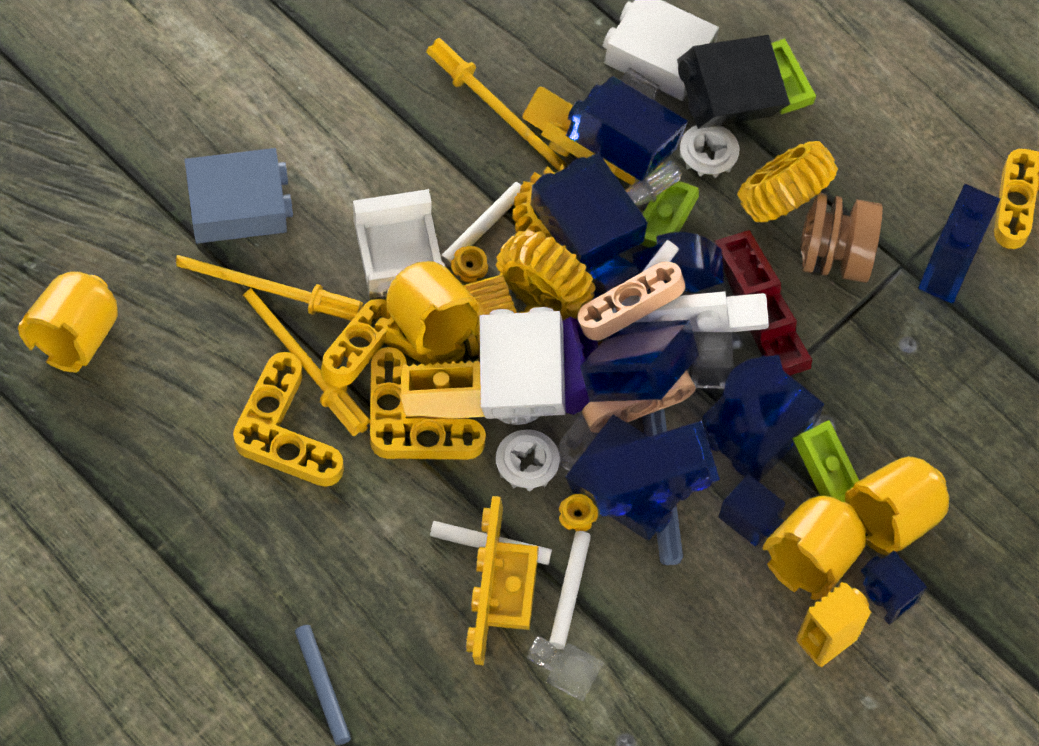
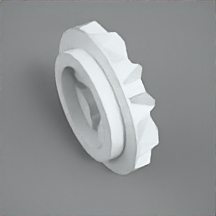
(719, 140)
(520, 445)

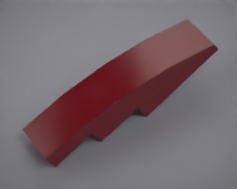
(752, 274)

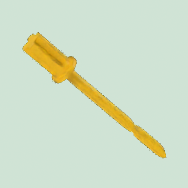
(463, 72)
(318, 300)
(333, 397)

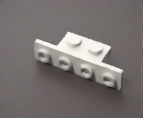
(715, 312)

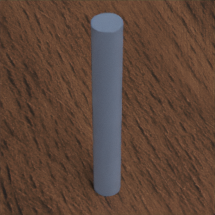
(322, 685)

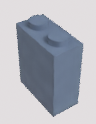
(237, 195)

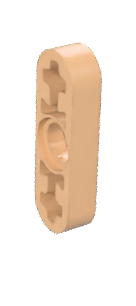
(637, 286)
(599, 413)

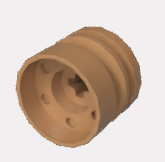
(841, 237)

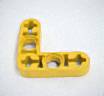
(1027, 187)
(385, 332)
(397, 423)
(269, 426)

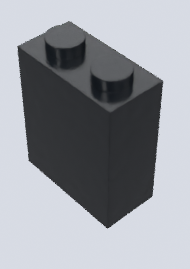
(732, 81)

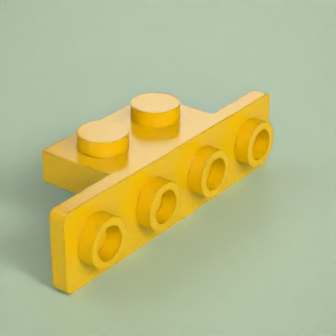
(550, 115)
(505, 586)

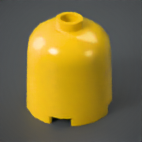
(433, 309)
(70, 320)
(899, 503)
(816, 545)

